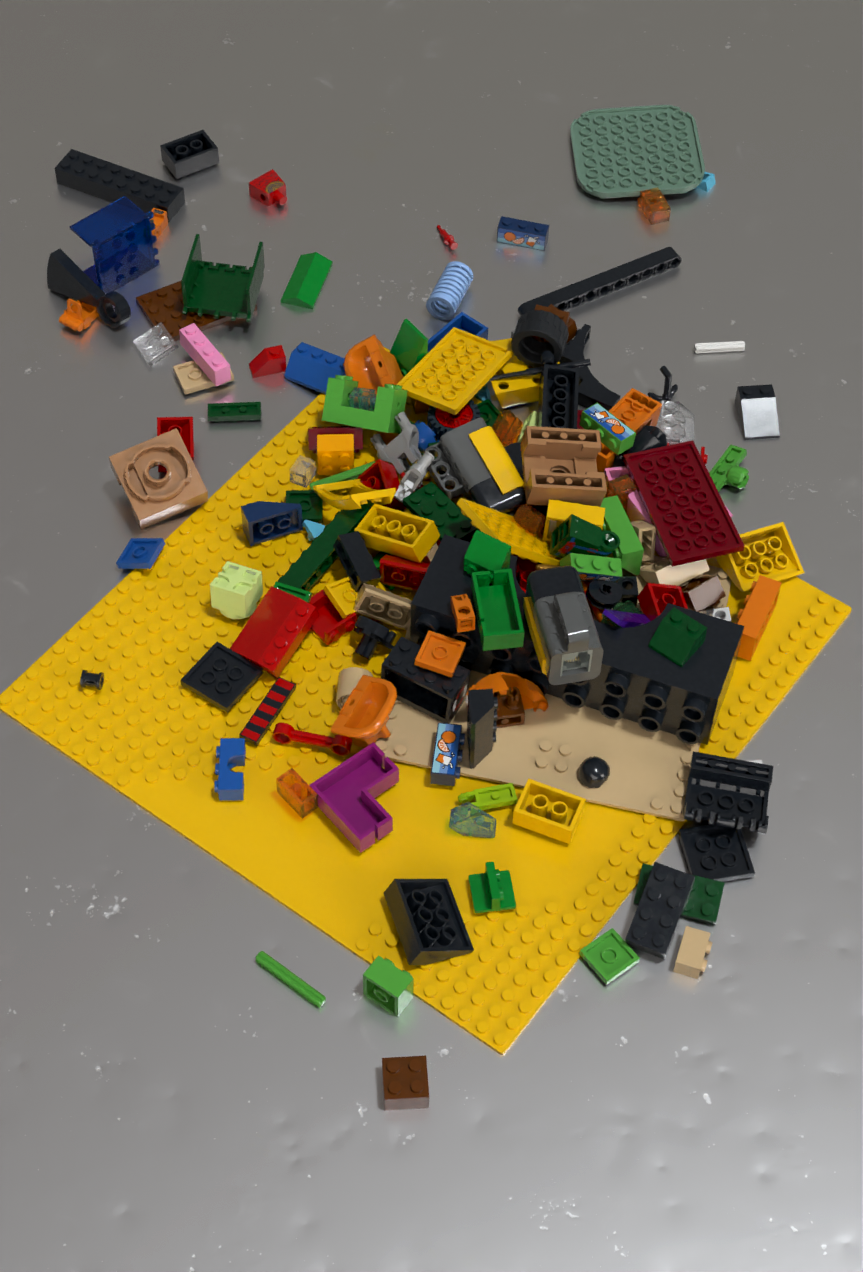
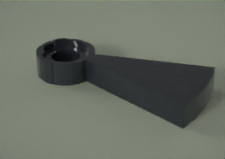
(71, 281)

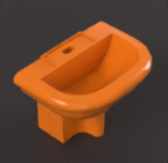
(371, 365)
(366, 711)

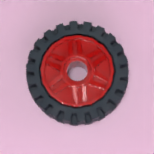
(443, 422)

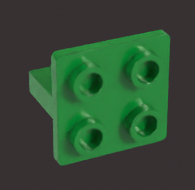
(492, 890)

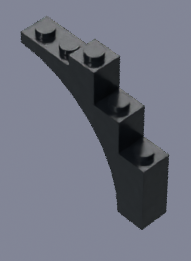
(590, 389)

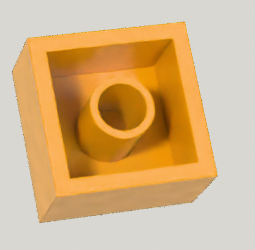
(335, 453)

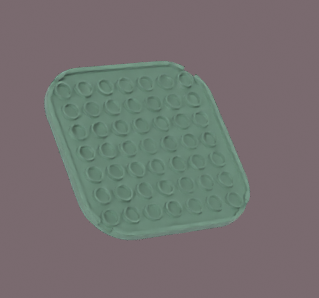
(636, 150)

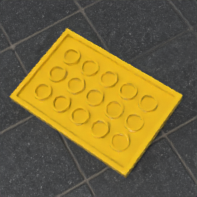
(454, 370)
(504, 528)

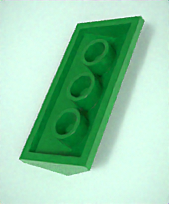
(307, 280)

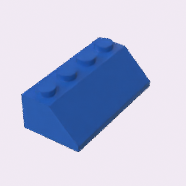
(313, 366)

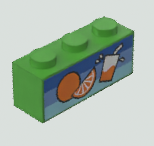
(612, 431)
(594, 567)

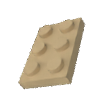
(192, 377)

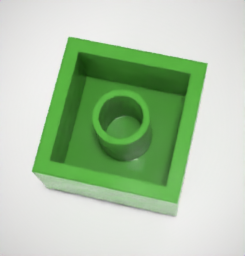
(388, 985)

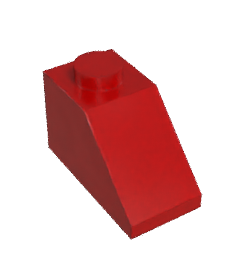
(268, 362)

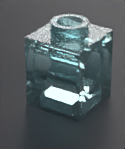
(363, 399)

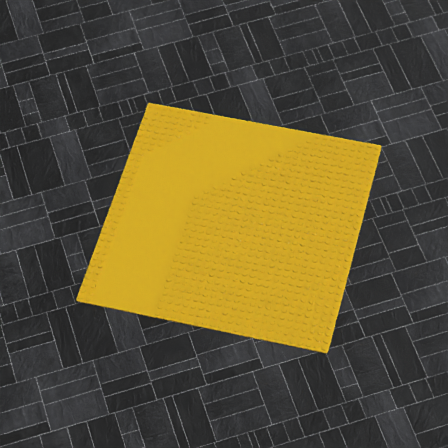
(161, 744)

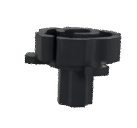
(373, 634)

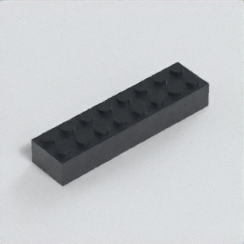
(114, 181)

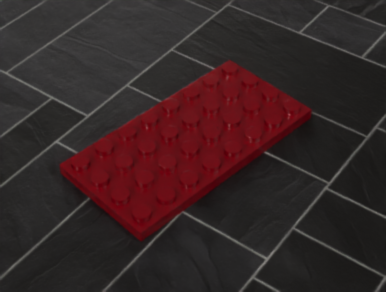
(683, 503)

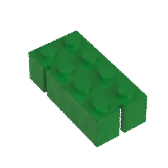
(497, 610)

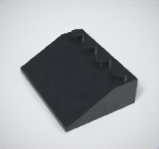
(427, 920)

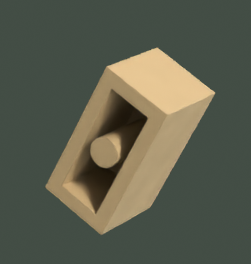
(692, 952)

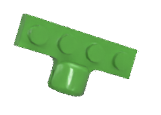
(728, 470)

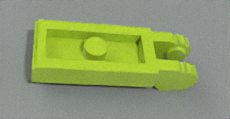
(491, 796)

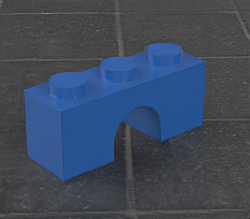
(229, 783)

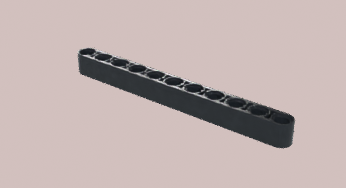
(607, 281)

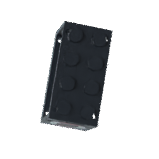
(424, 688)

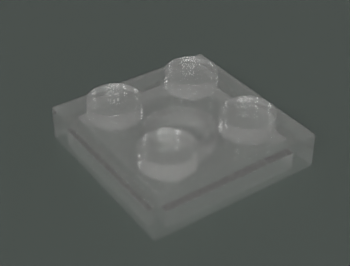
(155, 344)

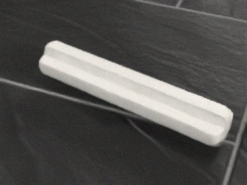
(712, 347)

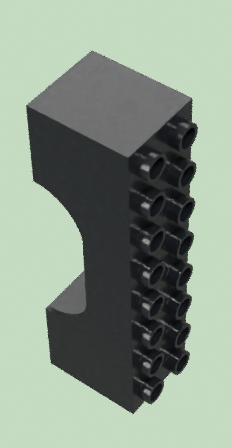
(633, 677)

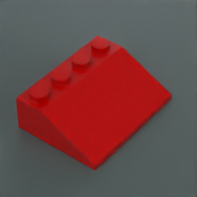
(275, 630)

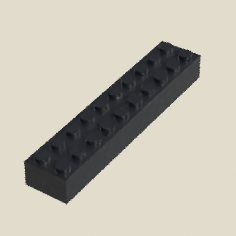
(557, 402)

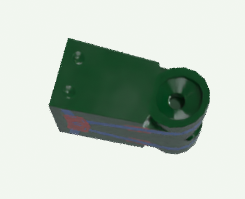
(582, 538)

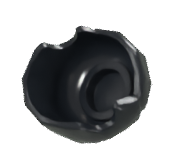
(593, 772)

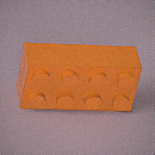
(757, 613)

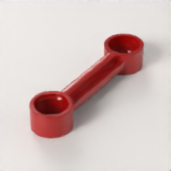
(338, 744)

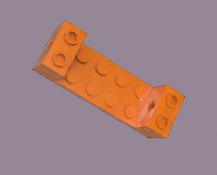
(633, 411)

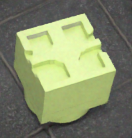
(236, 590)

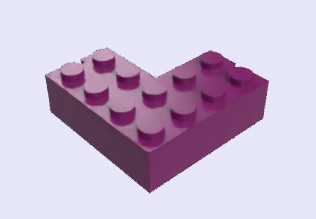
(350, 793)

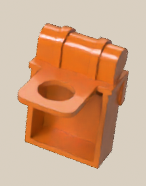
(78, 315)

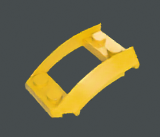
(353, 501)

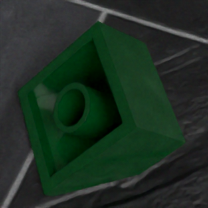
(678, 637)

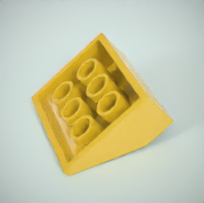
(765, 553)

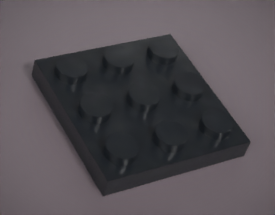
(222, 676)
(716, 852)

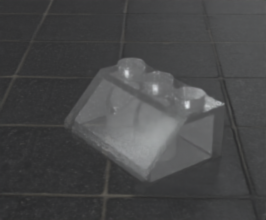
(676, 422)

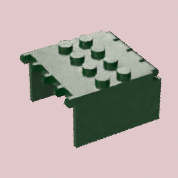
(219, 288)

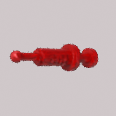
(448, 239)

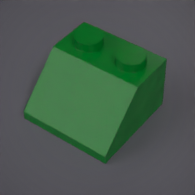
(486, 554)

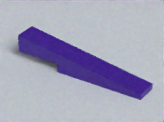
(626, 619)

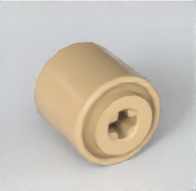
(347, 681)

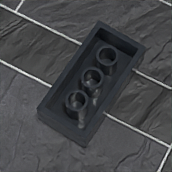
(660, 910)

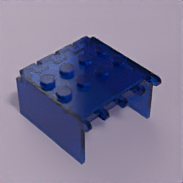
(119, 243)

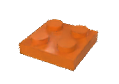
(440, 653)

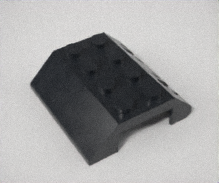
(728, 792)

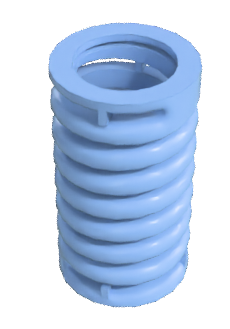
(449, 290)

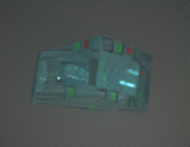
(472, 821)

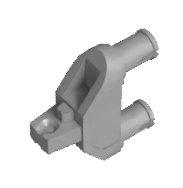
(414, 476)

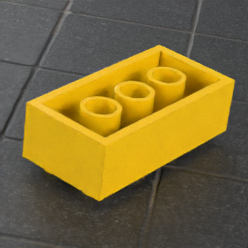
(398, 532)

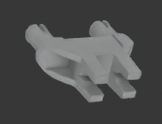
(401, 447)

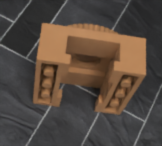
(562, 466)
(159, 498)

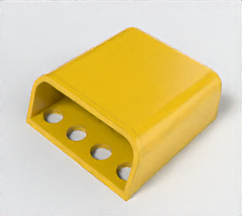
(516, 389)

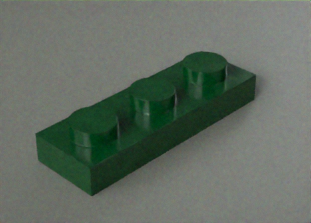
(234, 411)

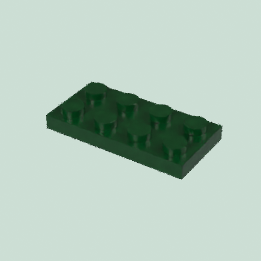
(436, 506)
(703, 900)

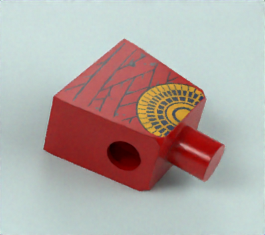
(268, 189)

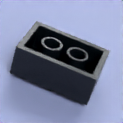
(189, 154)

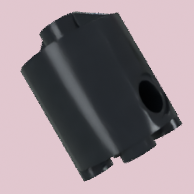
(646, 438)

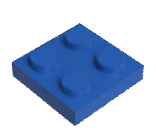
(140, 553)

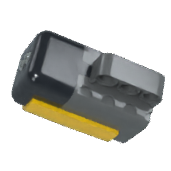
(477, 468)
(562, 626)

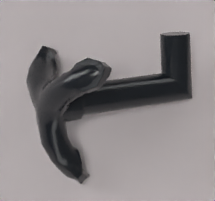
(668, 391)

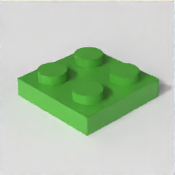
(609, 956)

